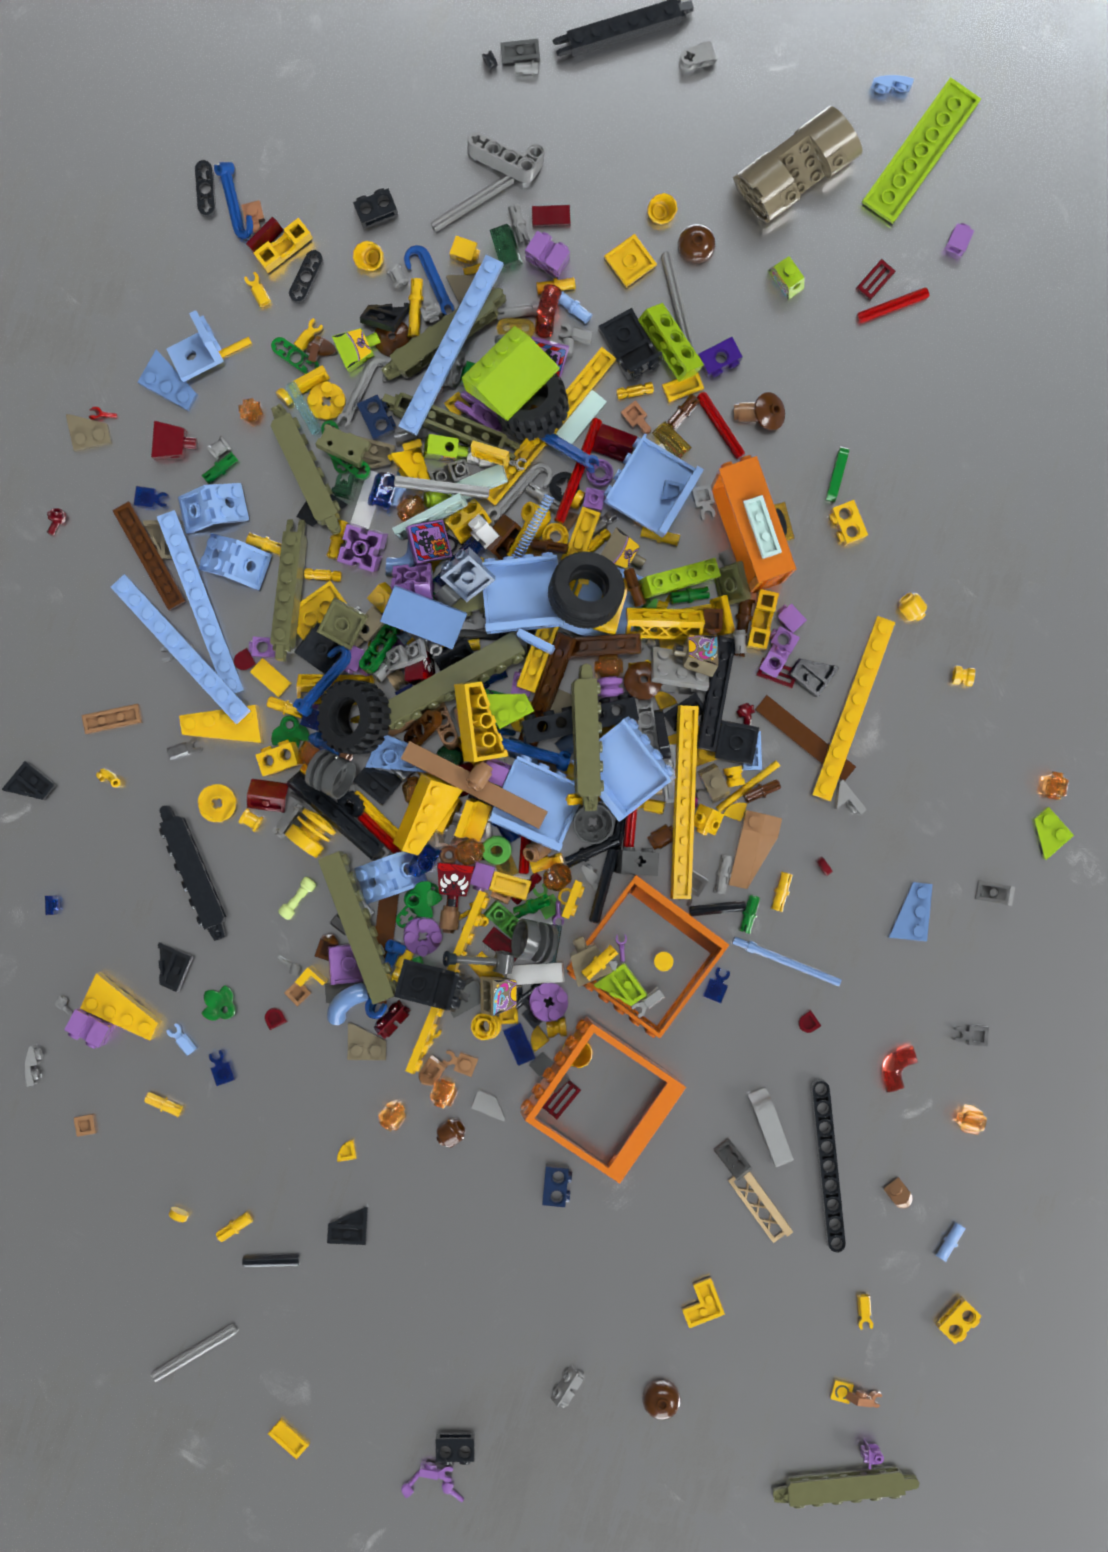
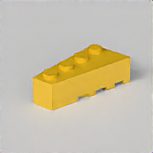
(477, 724)
(220, 726)
(425, 812)
(119, 1008)

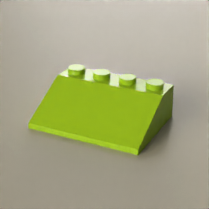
(509, 373)

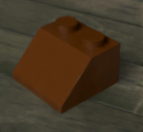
(507, 531)

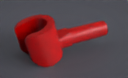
(99, 413)

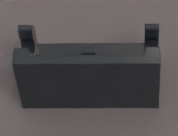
(671, 715)

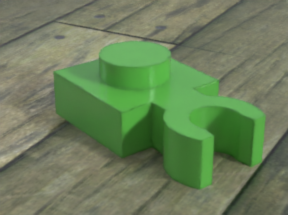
(549, 910)

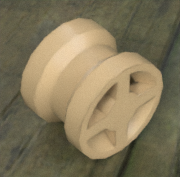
(397, 679)

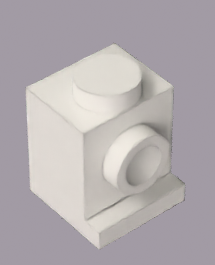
(482, 531)

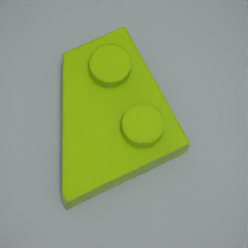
(509, 707)
(1051, 832)
(622, 985)

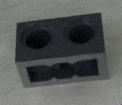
(377, 212)
(455, 1442)

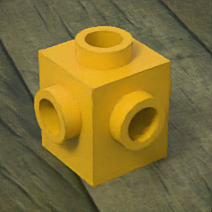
(707, 820)

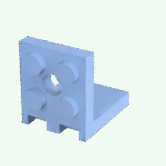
(202, 344)
(208, 507)
(230, 557)
(388, 876)

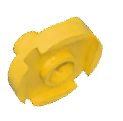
(326, 390)
(228, 802)

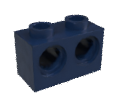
(373, 419)
(552, 1185)

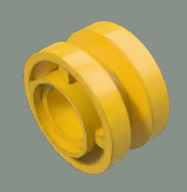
(556, 528)
(478, 1029)

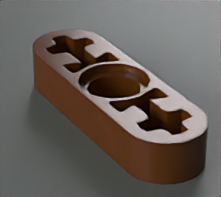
(429, 727)

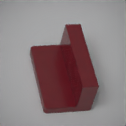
(614, 442)
(267, 795)

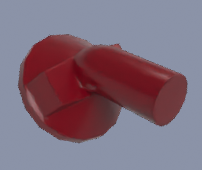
(57, 517)
(745, 710)

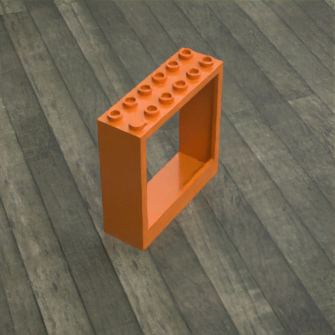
(730, 488)
(683, 922)
(646, 1128)

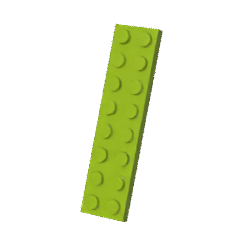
(921, 150)

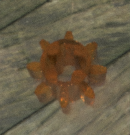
(250, 410)

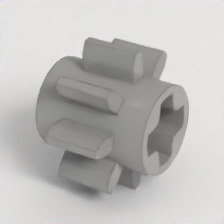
(431, 312)

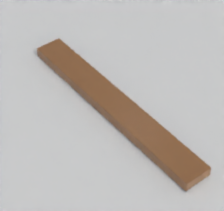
(457, 777)

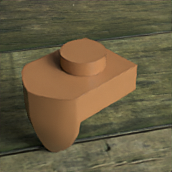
(431, 1071)
(899, 1194)

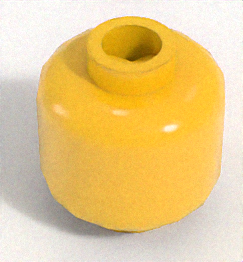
(912, 606)

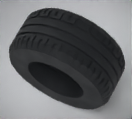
(593, 568)

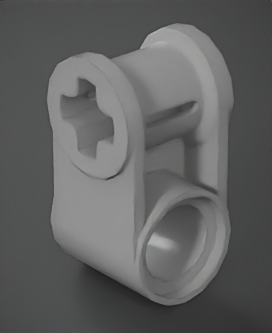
(701, 56)

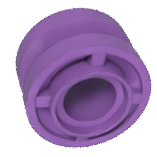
(604, 481)
(610, 686)

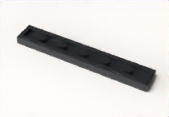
(716, 696)
(336, 816)

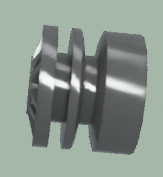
(330, 773)
(593, 834)
(534, 941)

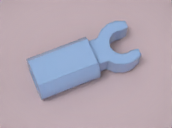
(182, 1040)

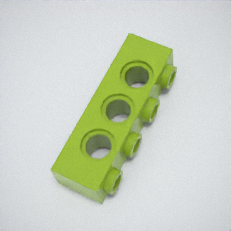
(670, 341)
(679, 578)

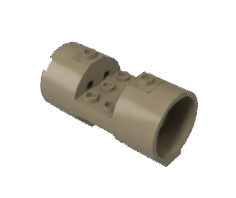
(813, 152)

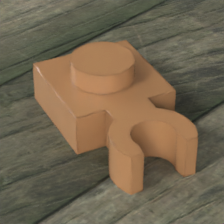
(463, 1064)

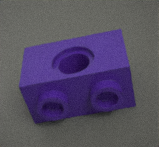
(726, 348)

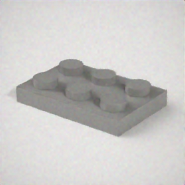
(669, 670)

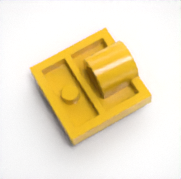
(570, 906)

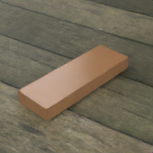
(111, 718)

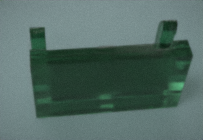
(506, 245)
(345, 489)

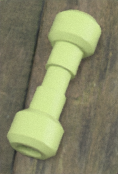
(287, 910)

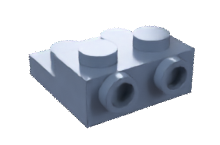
(466, 574)

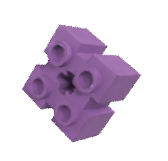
(547, 254)
(352, 553)
(416, 579)
(90, 1028)

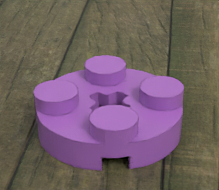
(422, 925)
(558, 997)

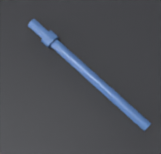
(752, 947)

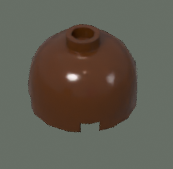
(696, 244)
(661, 1399)

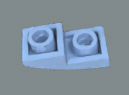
(884, 83)

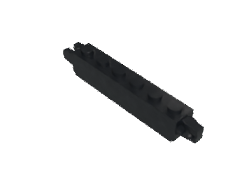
(623, 27)
(193, 871)

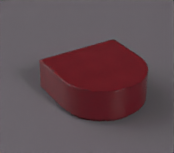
(243, 660)
(824, 866)
(274, 1017)
(808, 1022)

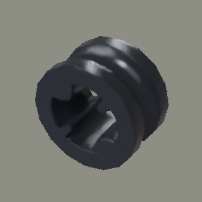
(489, 60)

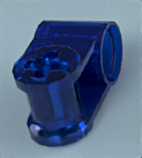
(382, 492)
(426, 860)

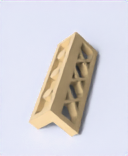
(786, 1229)

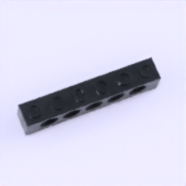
(531, 733)

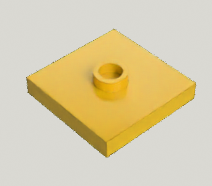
(630, 260)

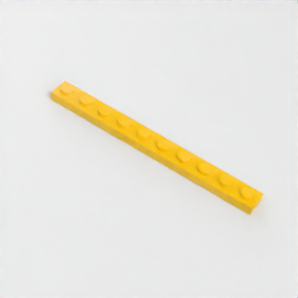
(576, 394)
(537, 658)
(853, 708)
(684, 802)
(430, 1026)

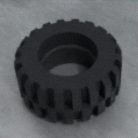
(543, 419)
(335, 711)

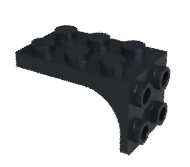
(630, 344)
(430, 985)

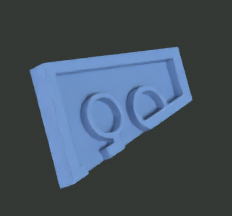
(166, 382)
(389, 756)
(914, 915)

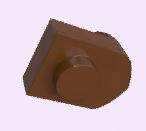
(319, 347)
(713, 620)
(322, 949)

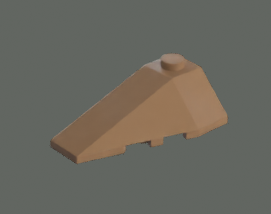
(754, 843)

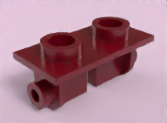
(385, 1025)

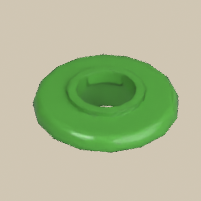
(503, 856)

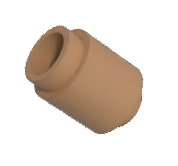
(745, 412)
(479, 776)
(534, 852)
(449, 919)

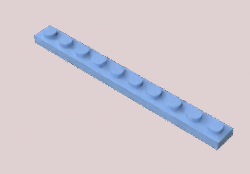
(451, 345)
(199, 600)
(180, 649)

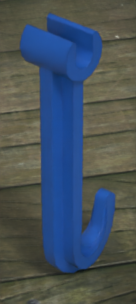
(225, 171)
(432, 275)
(572, 451)
(304, 705)
(560, 759)
(393, 950)

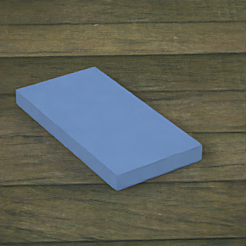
(423, 617)

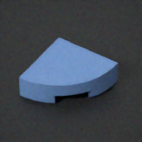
(671, 489)

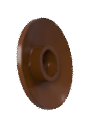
(387, 345)
(769, 411)
(635, 686)

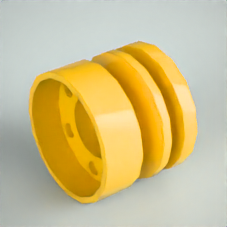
(310, 832)

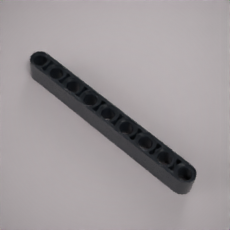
(832, 1173)

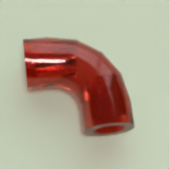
(547, 310)
(895, 1065)

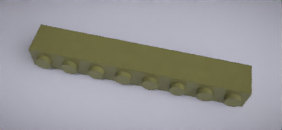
(440, 687)
(358, 927)

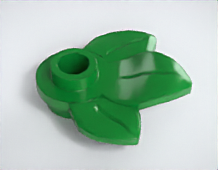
(293, 734)
(425, 899)
(216, 1002)

